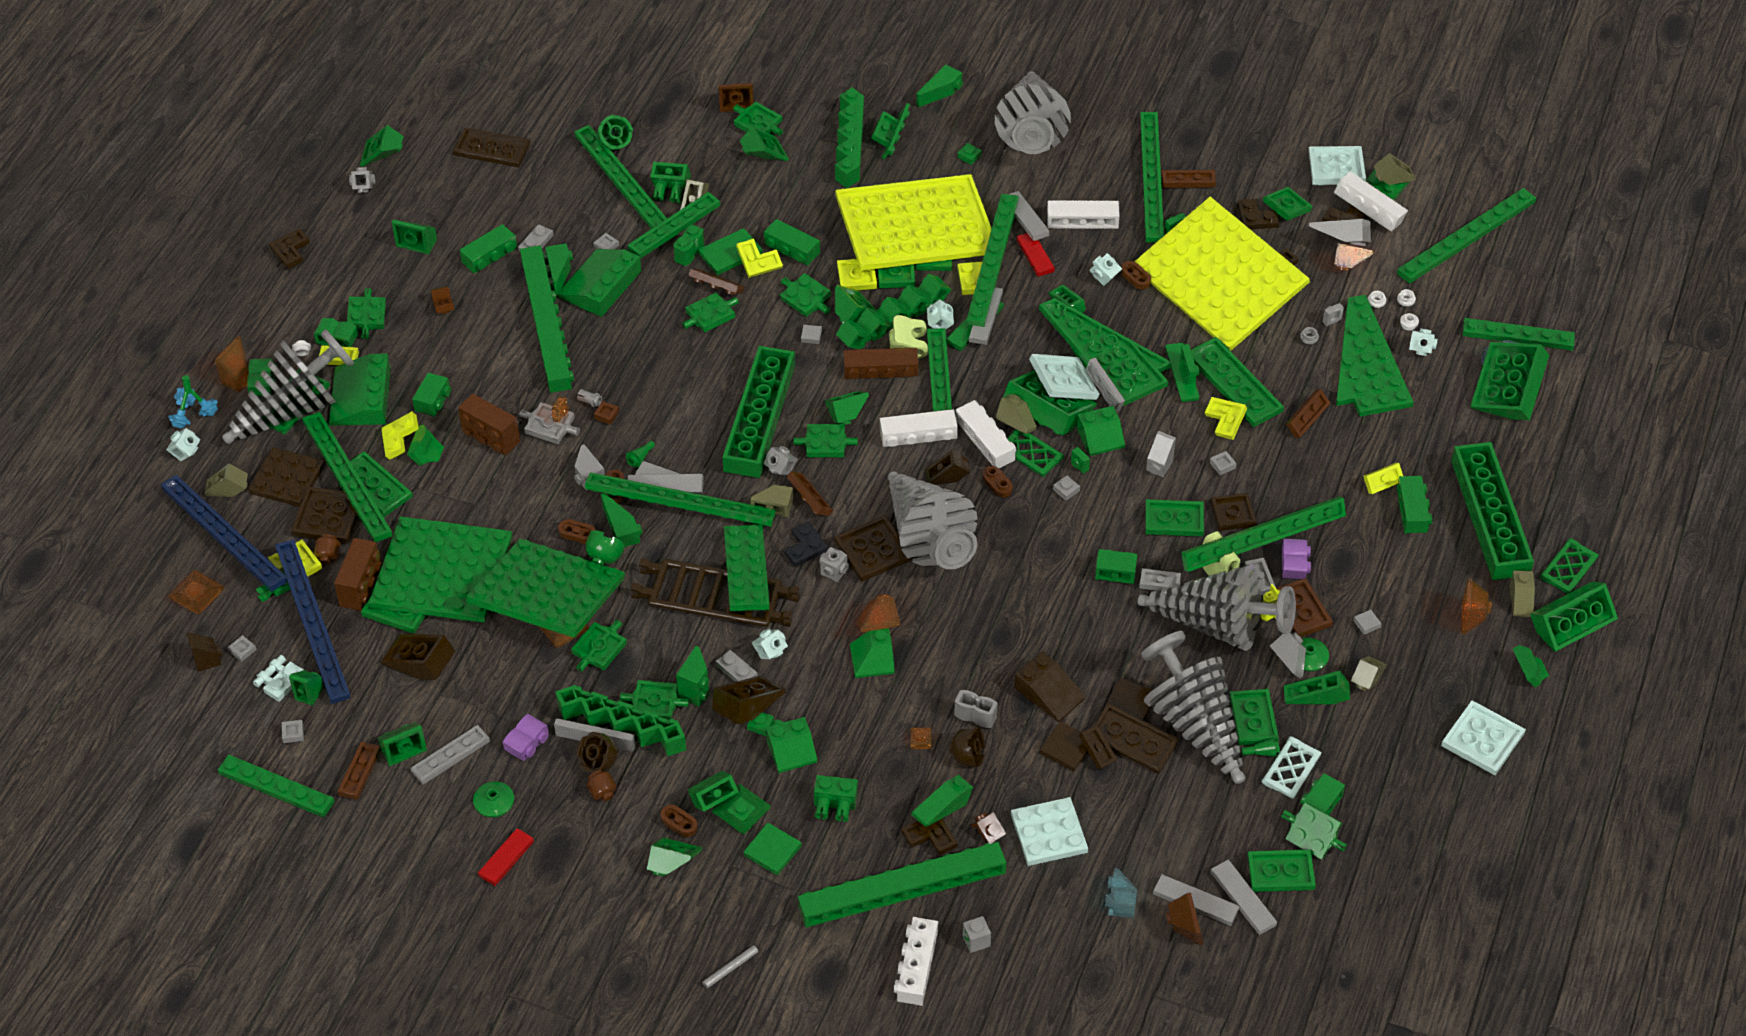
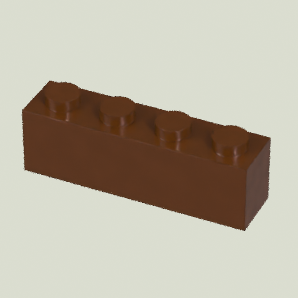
(881, 363)

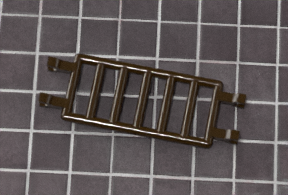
(660, 569)

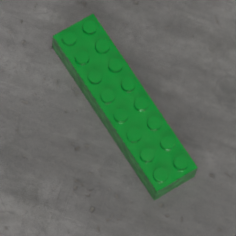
(759, 411)
(1491, 510)

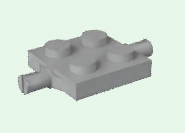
(542, 425)

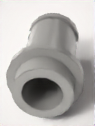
(593, 399)

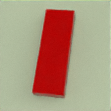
(1036, 255)
(506, 857)

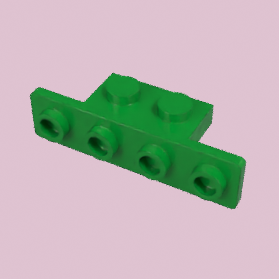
(888, 128)
(1184, 370)

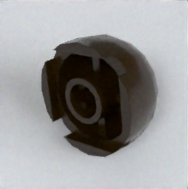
(967, 747)
(597, 752)

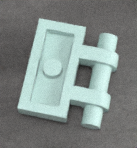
(280, 684)

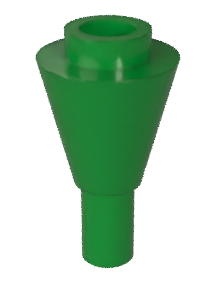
(638, 455)
(1265, 748)

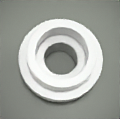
(1406, 297)
(1377, 299)
(1409, 321)
(301, 348)

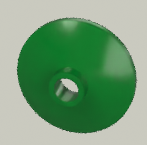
(1317, 657)
(496, 805)

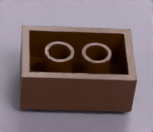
(489, 424)
(358, 574)

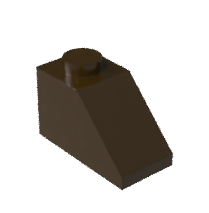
(948, 469)
(204, 651)

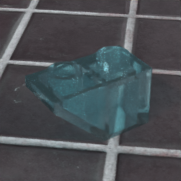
(1122, 896)

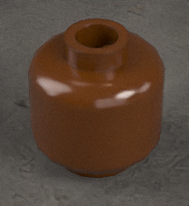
(327, 549)
(601, 785)

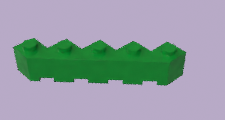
(849, 138)
(911, 303)
(621, 717)

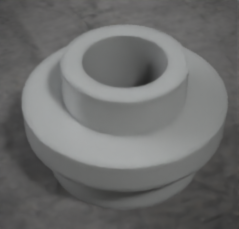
(1309, 335)

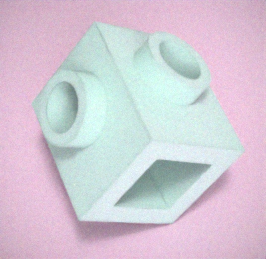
(1104, 268)
(940, 315)
(1417, 337)
(183, 444)
(770, 643)

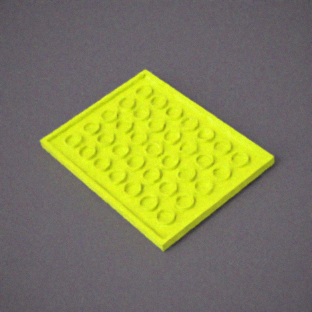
(915, 221)
(1221, 273)

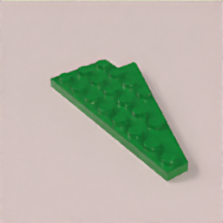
(1128, 365)
(1367, 365)

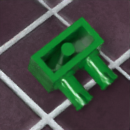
(669, 176)
(835, 793)

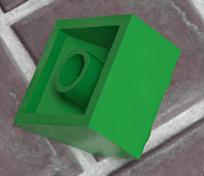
(1100, 430)
(693, 679)
(402, 743)
(791, 744)

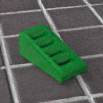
(1069, 298)

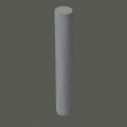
(730, 967)

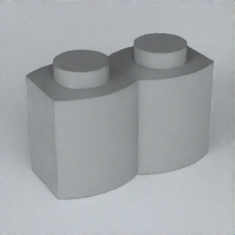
(975, 708)

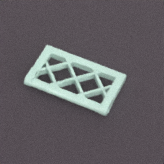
(1280, 785)

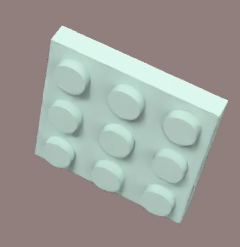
(1333, 162)
(1064, 376)
(1483, 737)
(1049, 831)

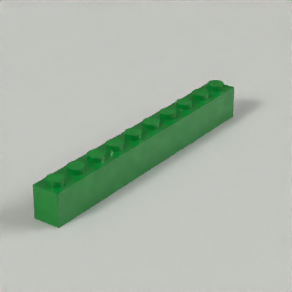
(546, 319)
(901, 884)

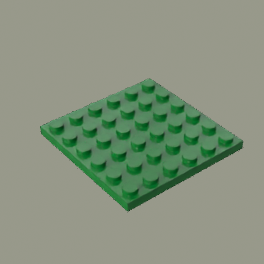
(436, 568)
(546, 588)

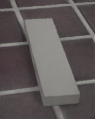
(1029, 219)
(981, 334)
(685, 482)
(577, 730)
(450, 754)
(1244, 897)
(1204, 902)

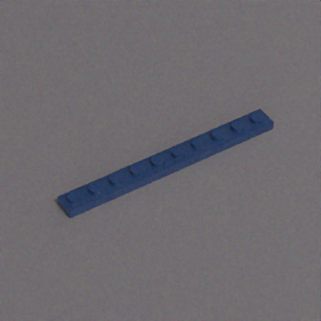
(224, 533)
(312, 622)

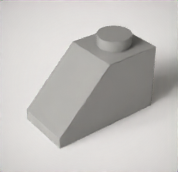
(1161, 454)
(585, 464)
(1291, 652)

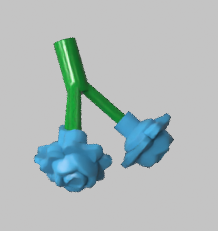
(185, 398)

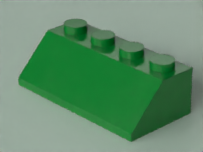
(1574, 615)

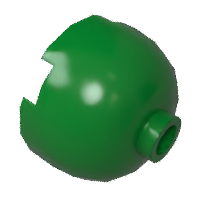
(615, 132)
(603, 549)

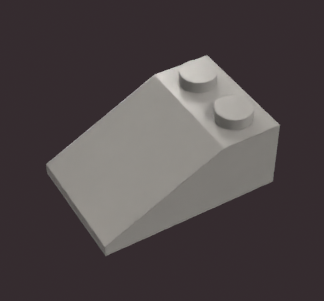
(1351, 231)

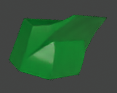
(425, 447)
(1531, 665)

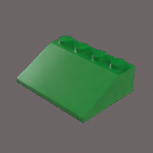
(601, 280)
(1510, 379)
(361, 391)
(1054, 412)

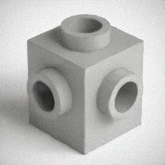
(355, 182)
(780, 460)
(833, 564)

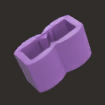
(1295, 558)
(526, 737)

